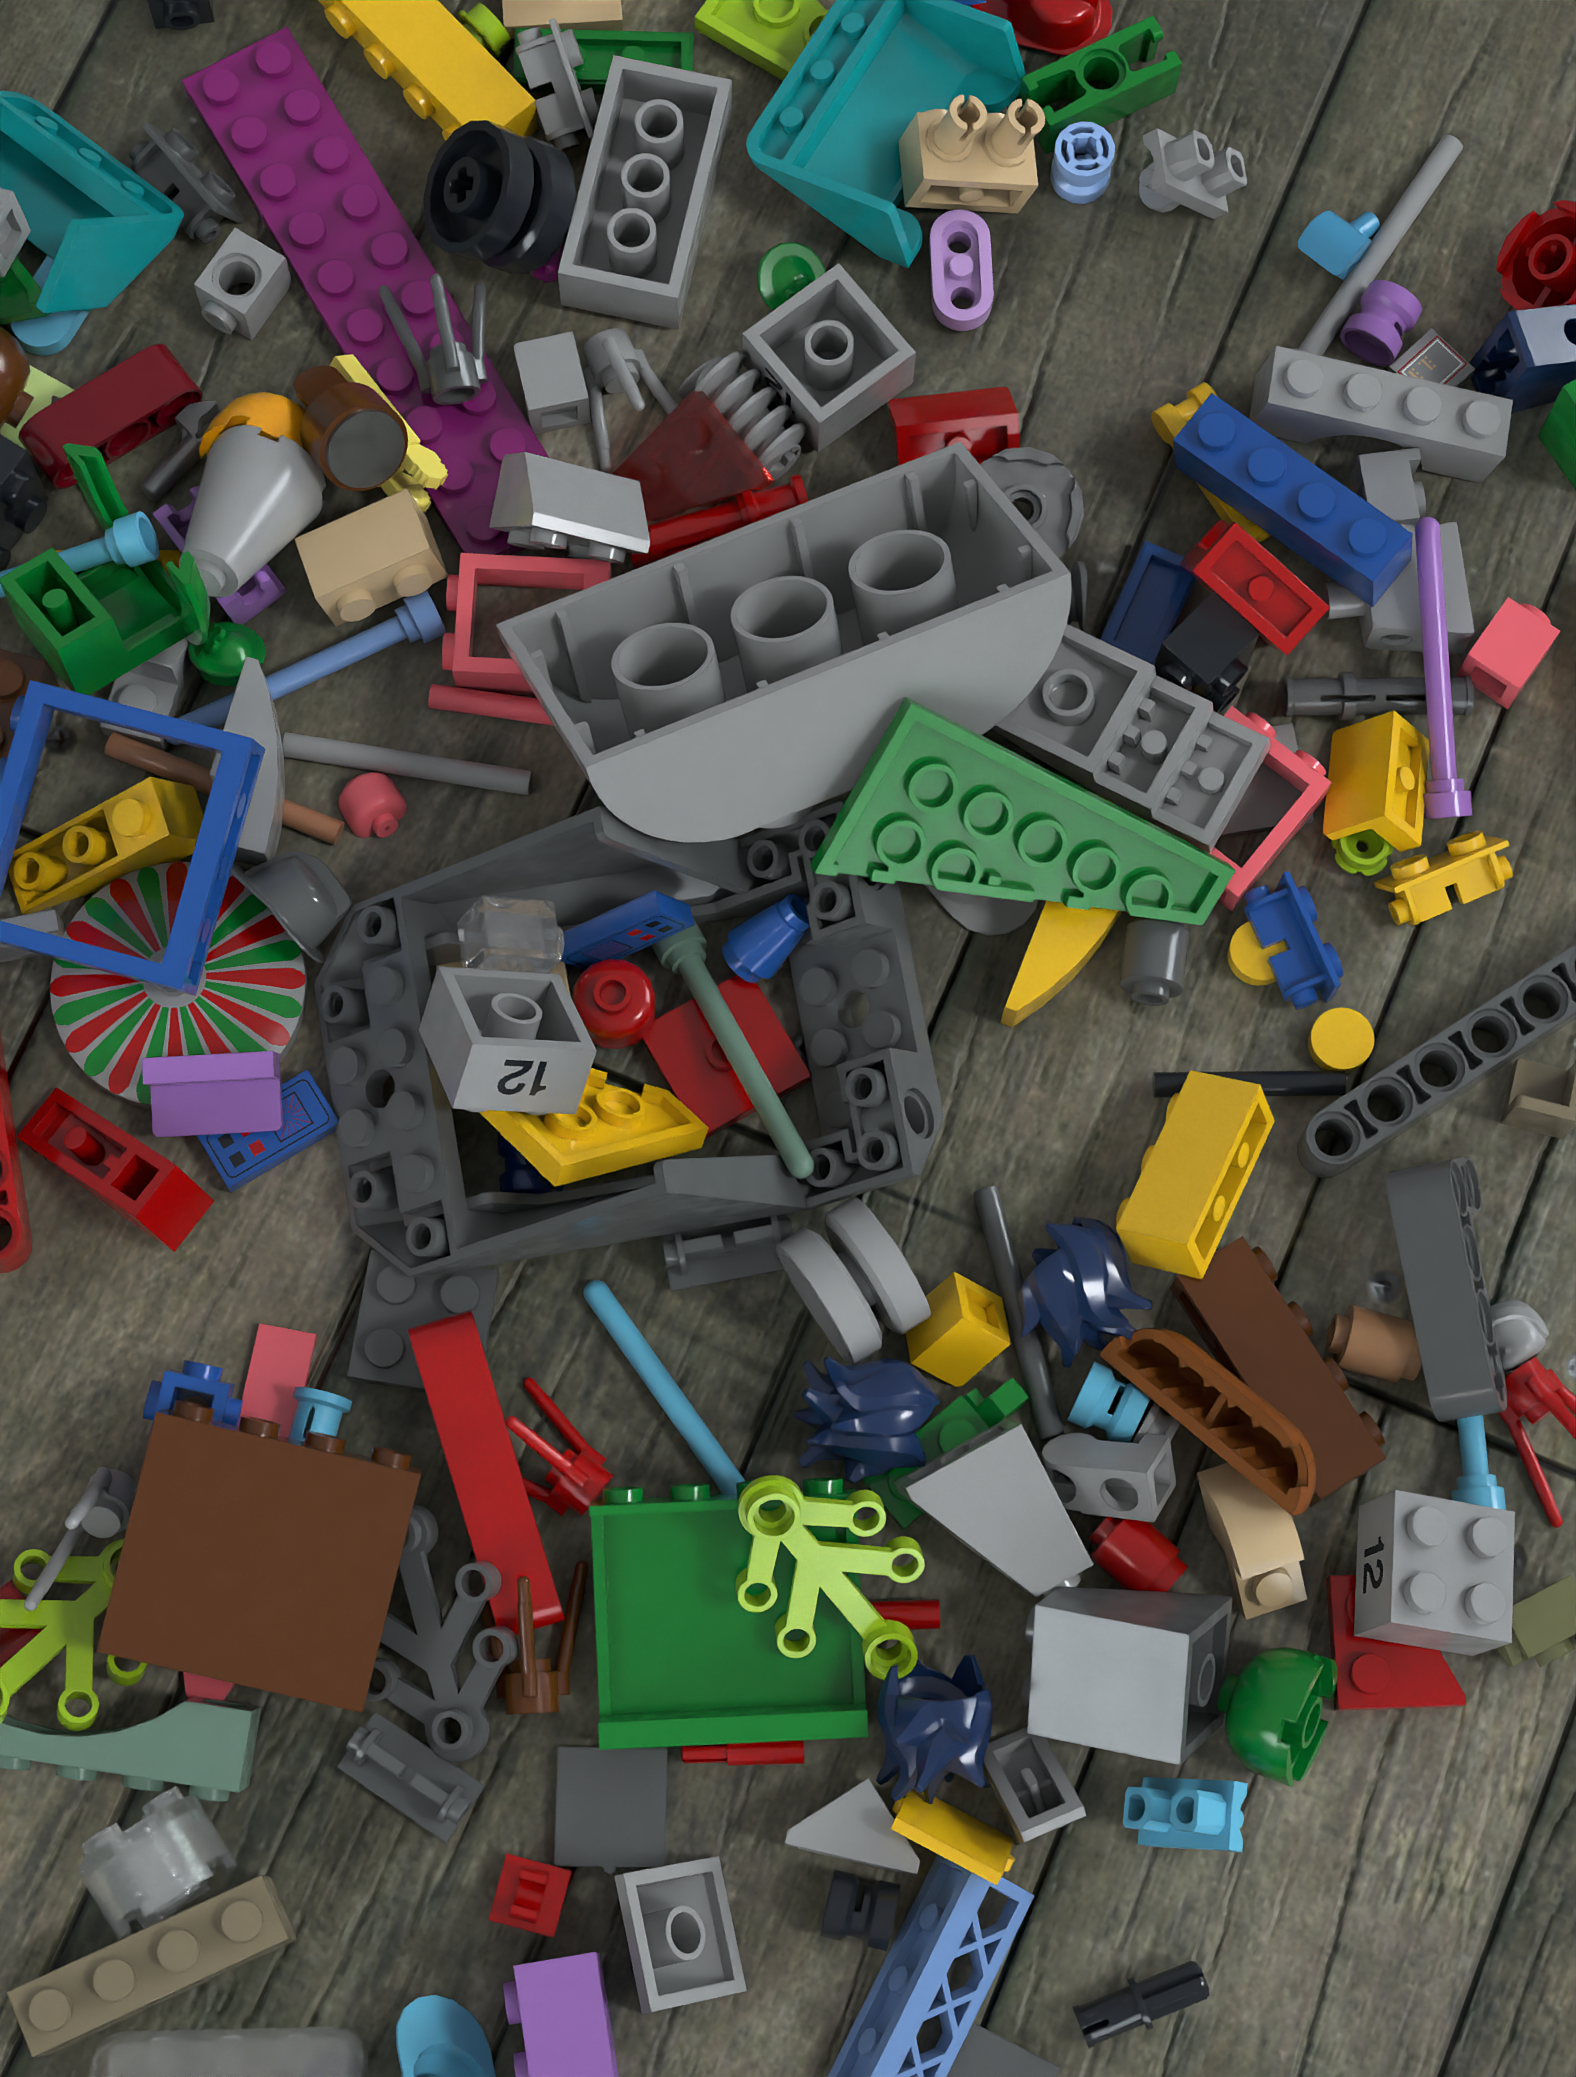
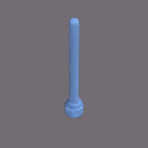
(413, 622)

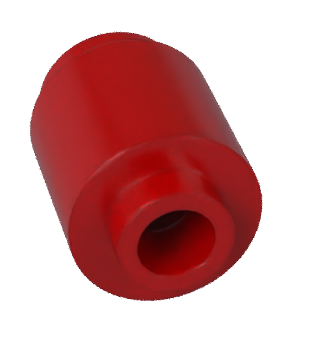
(1136, 1555)

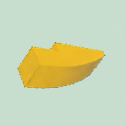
(1056, 954)

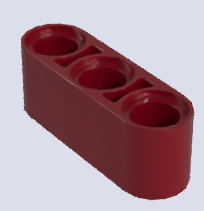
(111, 412)

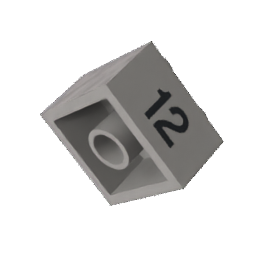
(829, 356)
(506, 1041)
(1434, 1573)

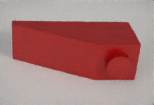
(116, 1168)

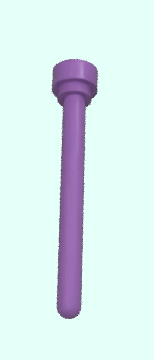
(1445, 792)

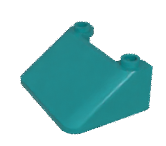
(855, 91)

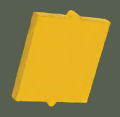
(954, 1835)

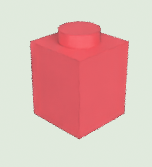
(1509, 651)

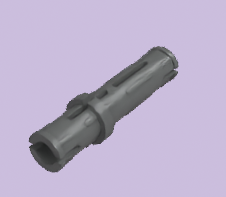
(1304, 696)

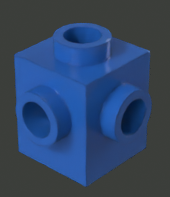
(194, 1380)

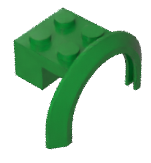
(111, 614)

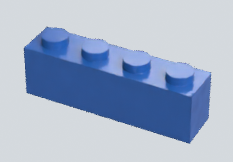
(1292, 500)

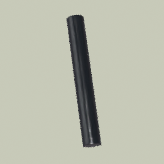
(1272, 1082)

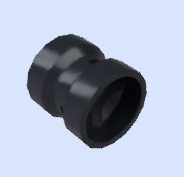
(876, 1912)

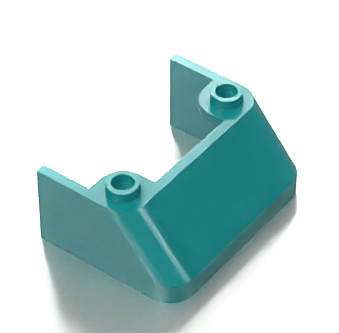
(81, 207)

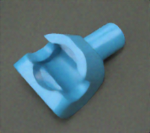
(1336, 242)

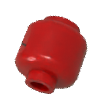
(615, 1003)

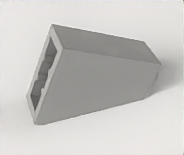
(1002, 1508)

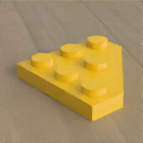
(605, 1135)

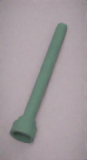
(686, 957)

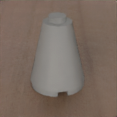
(250, 506)

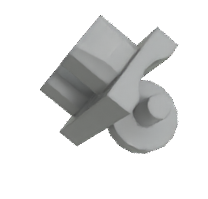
(1189, 174)

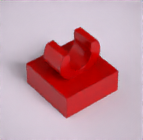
(530, 1895)

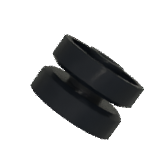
(499, 197)

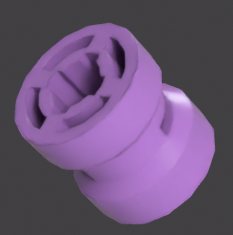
(1384, 317)

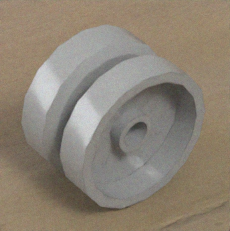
(857, 1277)

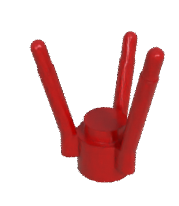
(1535, 1395)
(573, 1476)

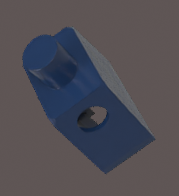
(1528, 356)

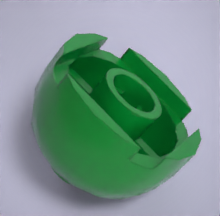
(1277, 1711)

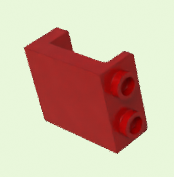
(1255, 585)

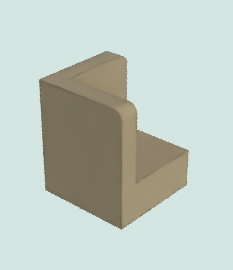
(1541, 1098)

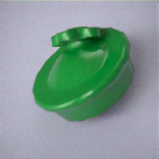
(786, 272)
(224, 652)

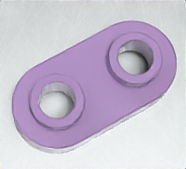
(961, 274)

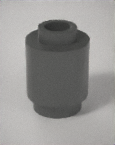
(1154, 960)

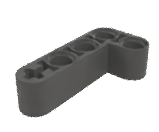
(1447, 1286)

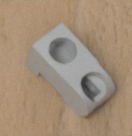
(1110, 1475)

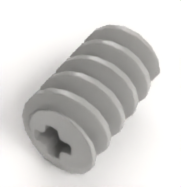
(748, 411)

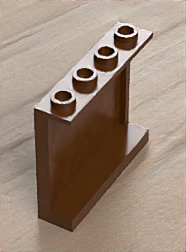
(260, 1556)

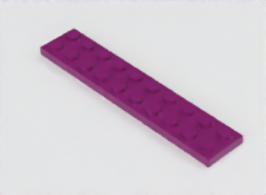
(342, 246)

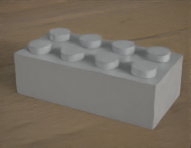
(645, 192)

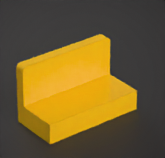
(1378, 781)

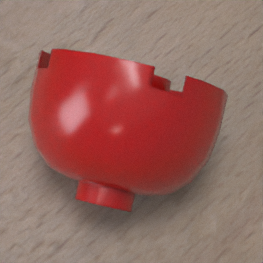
(1540, 259)

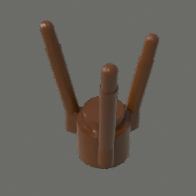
(531, 1684)

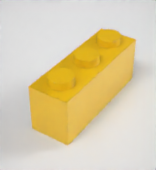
(1194, 1174)

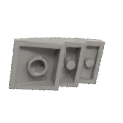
(1137, 739)

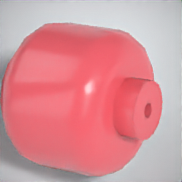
(372, 805)

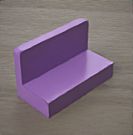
(214, 1093)

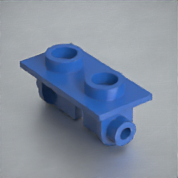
(1307, 962)

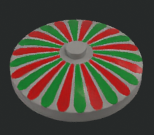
(245, 1001)

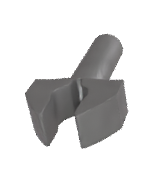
(185, 454)

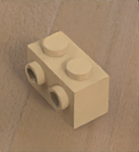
(371, 558)

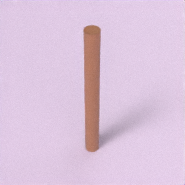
(189, 773)

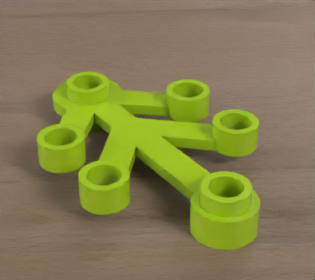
(824, 1566)
(63, 1625)

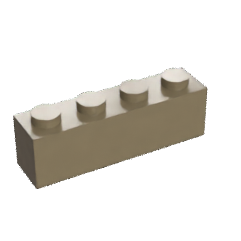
(151, 1966)

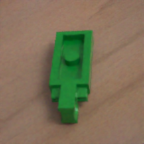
(951, 1427)

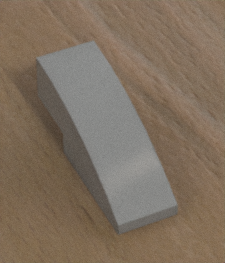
(255, 717)

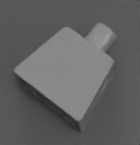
(1396, 617)

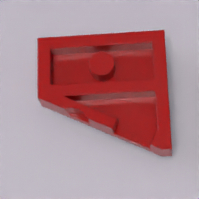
(1382, 1672)

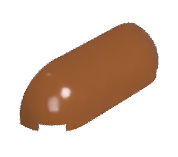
(1220, 1412)

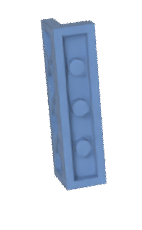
(915, 1980)

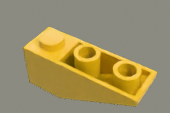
(132, 830)

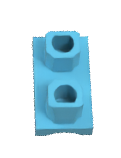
(1186, 1813)

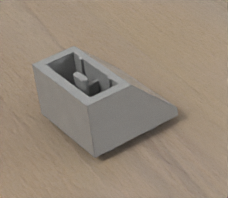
(569, 507)

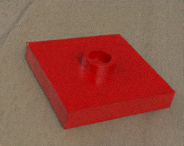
(698, 1067)

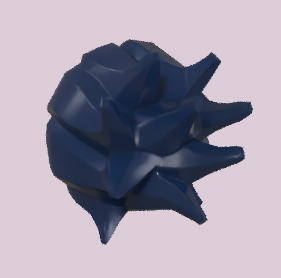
(1079, 1288)
(866, 1415)
(934, 1727)

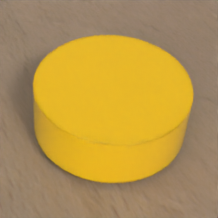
(1248, 959)
(1341, 1040)

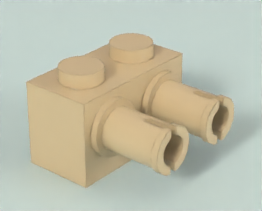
(971, 157)

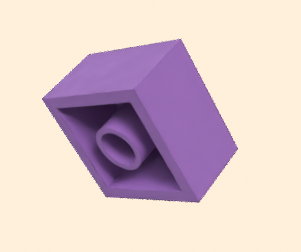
(562, 2018)

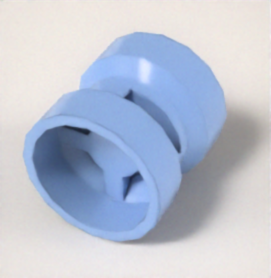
(1084, 176)

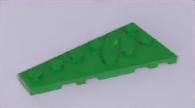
(992, 824)

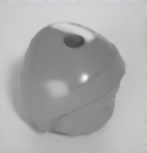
(1519, 1332)

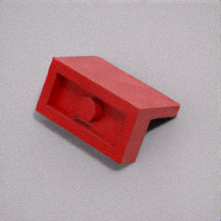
(979, 419)

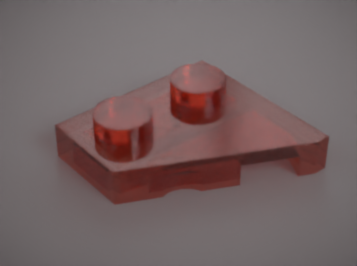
(692, 461)

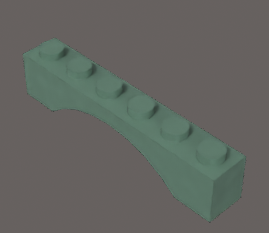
(193, 1744)

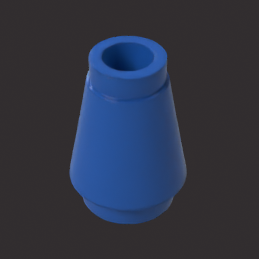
(766, 940)

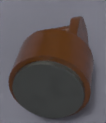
(349, 430)

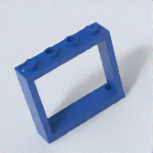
(212, 854)

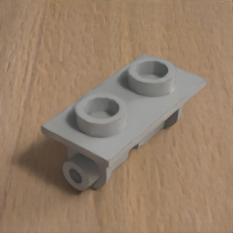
(553, 60)

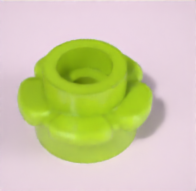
(485, 28)
(1367, 862)

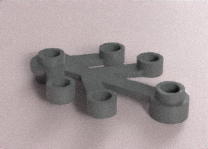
(437, 1646)

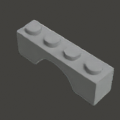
(1321, 397)

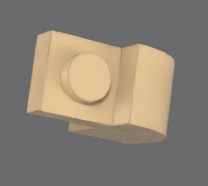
(1257, 1541)

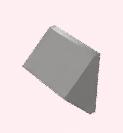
(680, 1934)

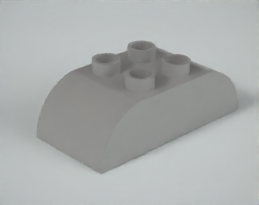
(779, 653)

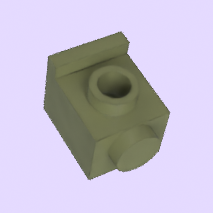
(1543, 1625)

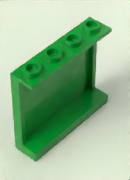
(680, 1649)

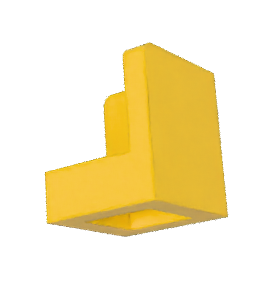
(962, 1332)

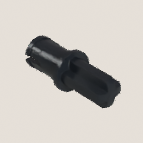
(1141, 2002)

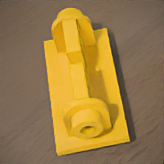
(1467, 865)

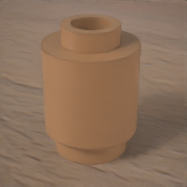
(1374, 1344)

